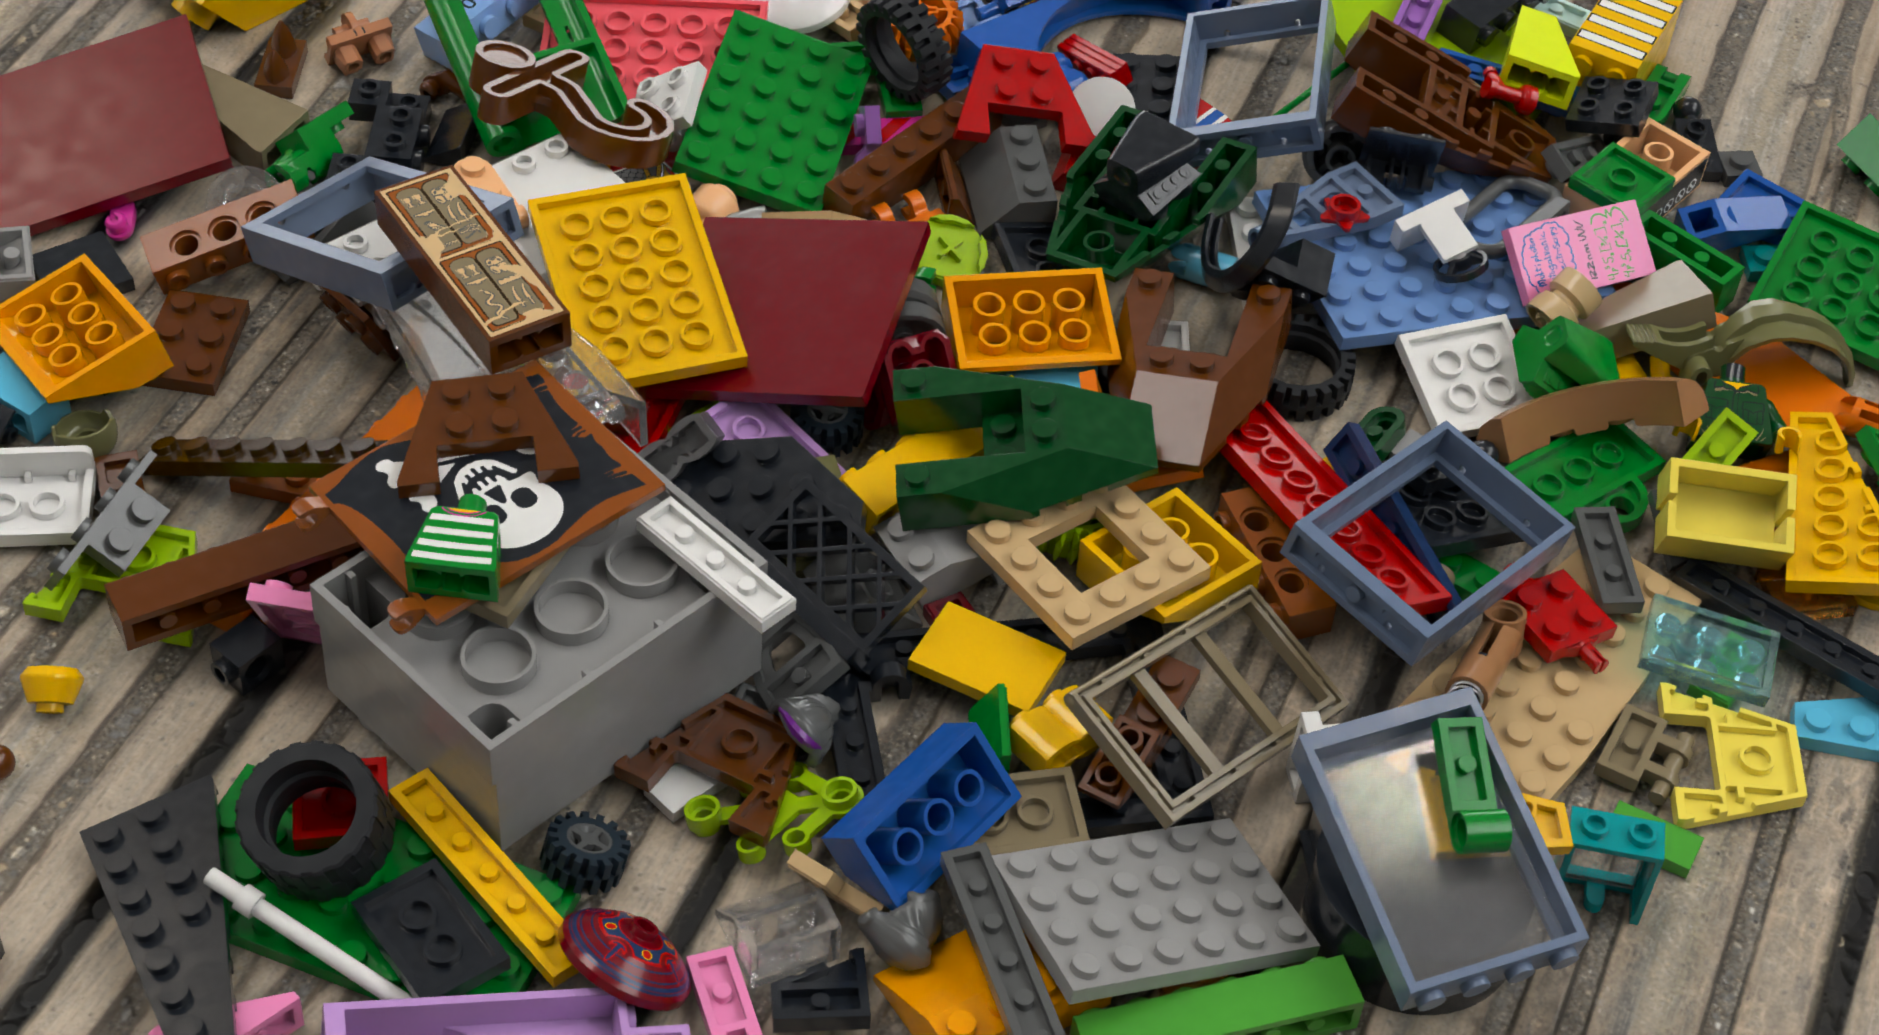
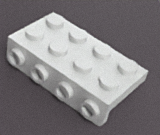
(45, 494)

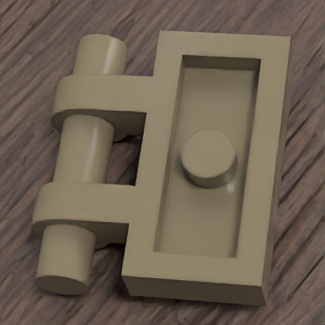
(1630, 750)

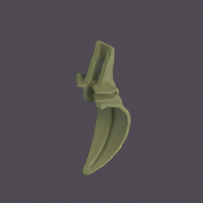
(1758, 323)

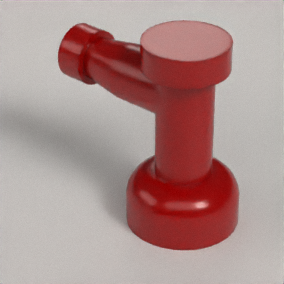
(1523, 99)

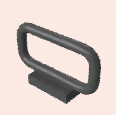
(1553, 207)

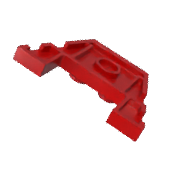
(1021, 85)

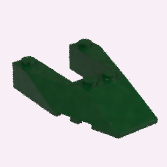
(1100, 235)
(1038, 443)

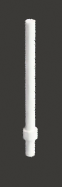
(252, 902)

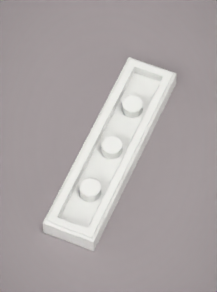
(716, 564)

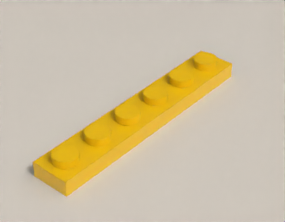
(484, 872)

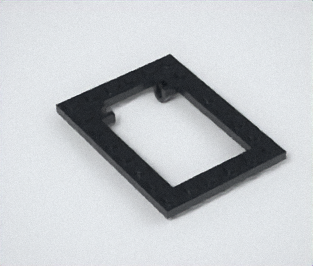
(857, 747)

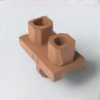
(356, 39)

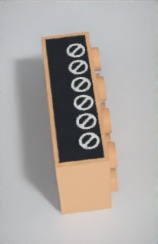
(1667, 152)

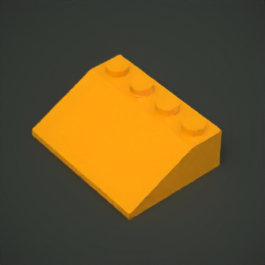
(1029, 320)
(79, 335)
(955, 996)

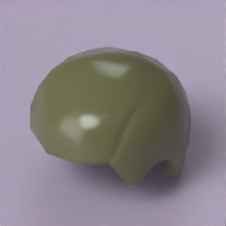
(87, 428)

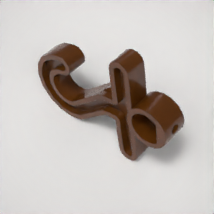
(517, 84)

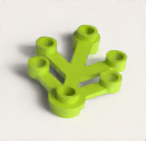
(829, 801)

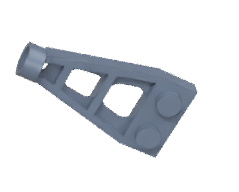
(1350, 179)

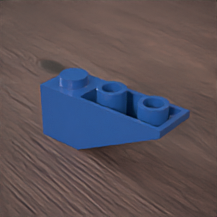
(1734, 221)

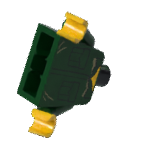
(1751, 405)

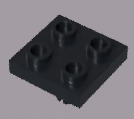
(1612, 107)

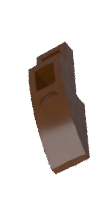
(1142, 730)

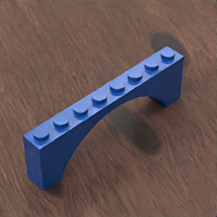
(1041, 21)

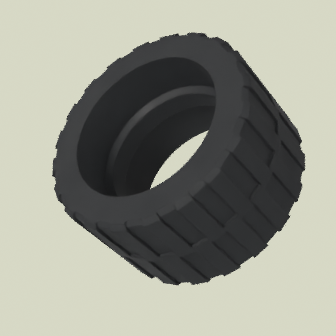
(287, 777)

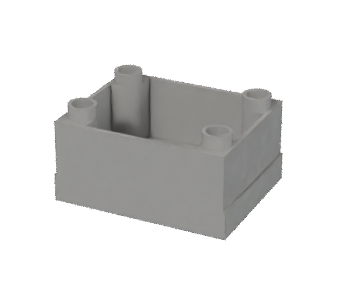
(540, 710)

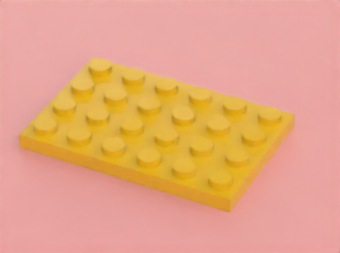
(640, 278)

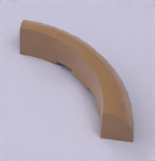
(1592, 409)

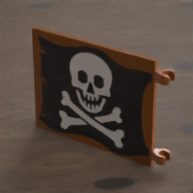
(533, 516)

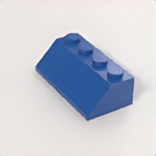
(927, 805)

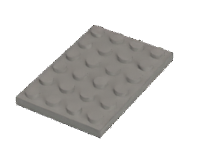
(1152, 910)

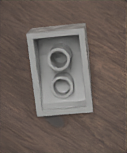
(934, 557)

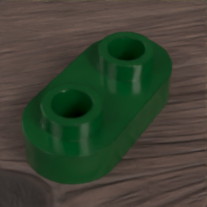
(1384, 429)

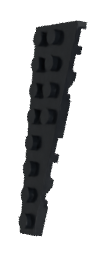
(171, 921)

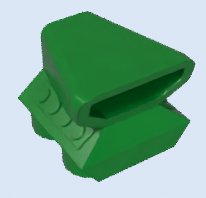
(1562, 357)

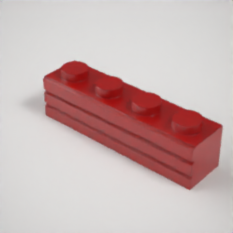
(1094, 60)

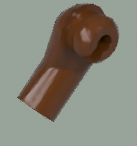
(440, 84)

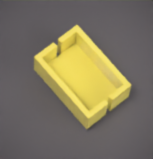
(1725, 513)

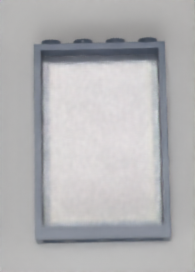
(1434, 914)

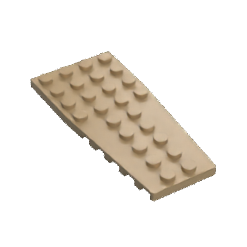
(1560, 711)

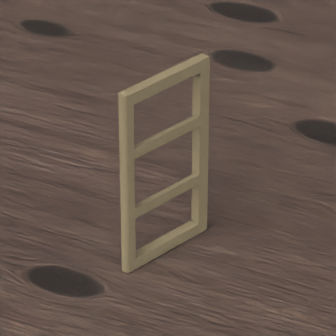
(1220, 777)

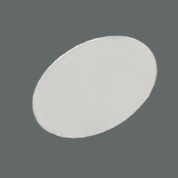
(1101, 99)

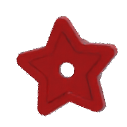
(1343, 211)

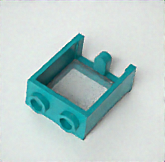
(1613, 855)

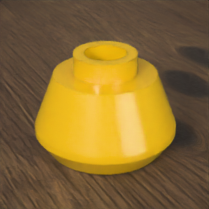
(51, 687)

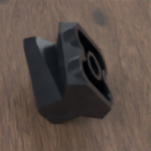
(1149, 168)

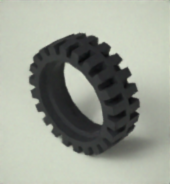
(887, 57)
(1320, 397)

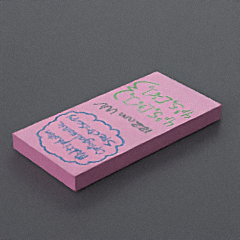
(1599, 242)

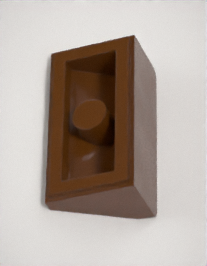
(951, 187)

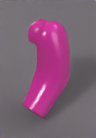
(121, 222)

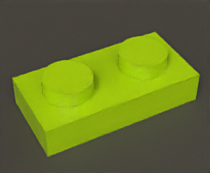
(1722, 440)

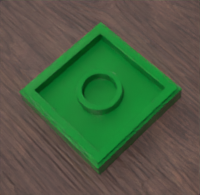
(1621, 176)

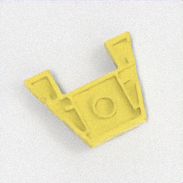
(1751, 757)

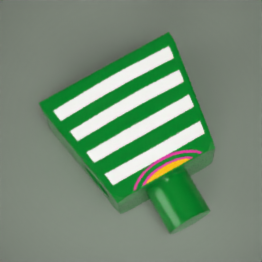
(457, 552)

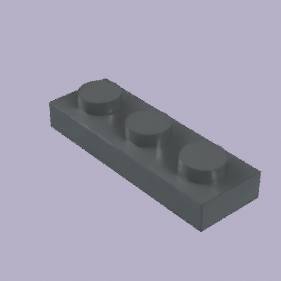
(1569, 156)
(1607, 560)

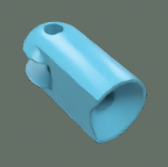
(1190, 267)

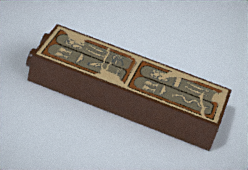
(473, 269)

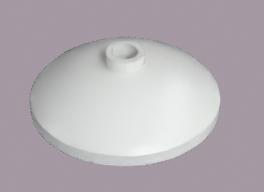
(805, 15)

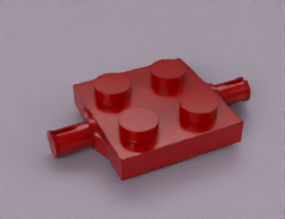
(1562, 619)

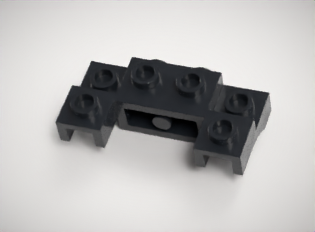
(398, 125)

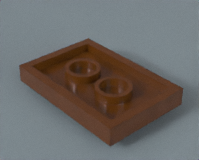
(199, 338)

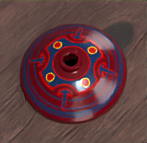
(626, 957)

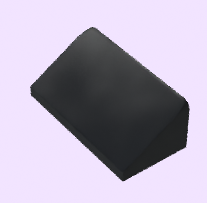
(452, 137)

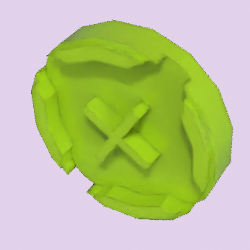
(953, 248)

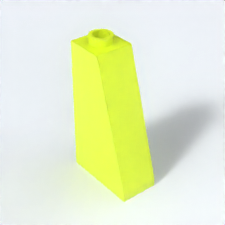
(1540, 58)

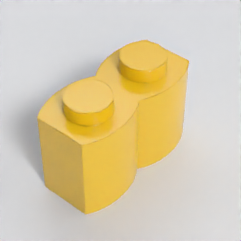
(1050, 734)

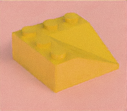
(1230, 561)

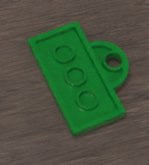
(1592, 471)

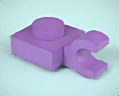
(868, 127)

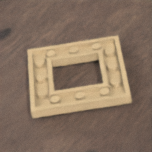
(1076, 617)

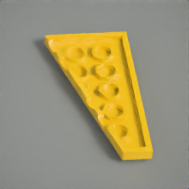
(1833, 514)

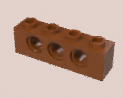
(209, 241)
(1287, 590)

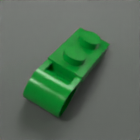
(1469, 788)

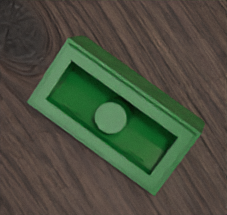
(993, 719)

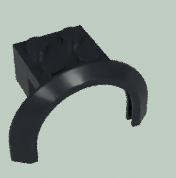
(1297, 266)

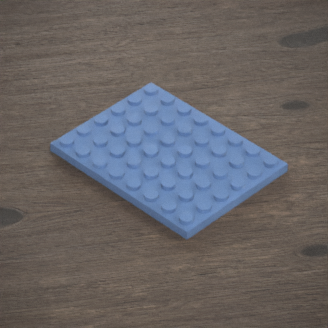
(1392, 293)

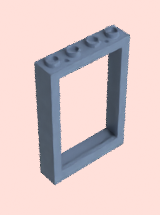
(1249, 24)
(380, 283)
(1371, 600)

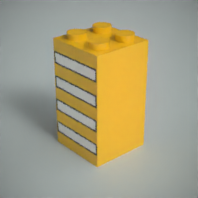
(1624, 38)

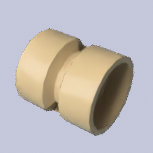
(1569, 296)

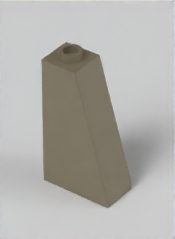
(252, 119)
(1664, 298)

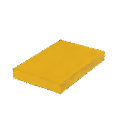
(979, 653)

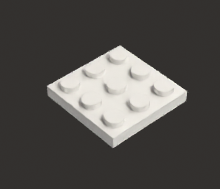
(1463, 371)

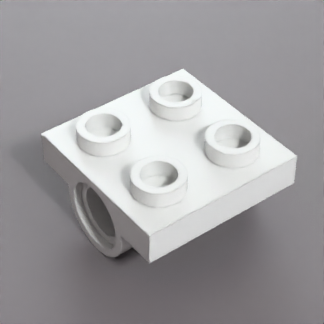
(677, 94)

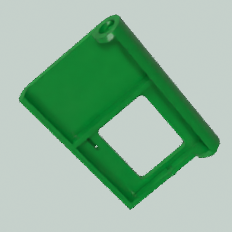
(562, 15)

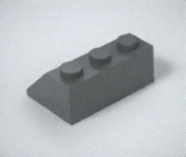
(1008, 179)

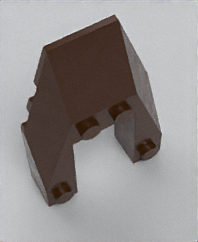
(1425, 91)
(1191, 393)

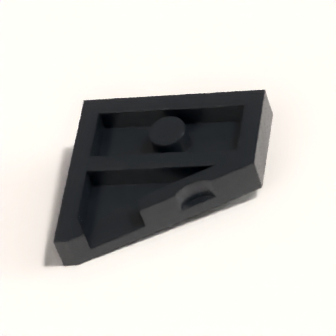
(823, 998)

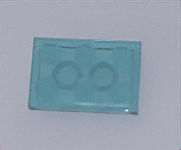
(1709, 650)

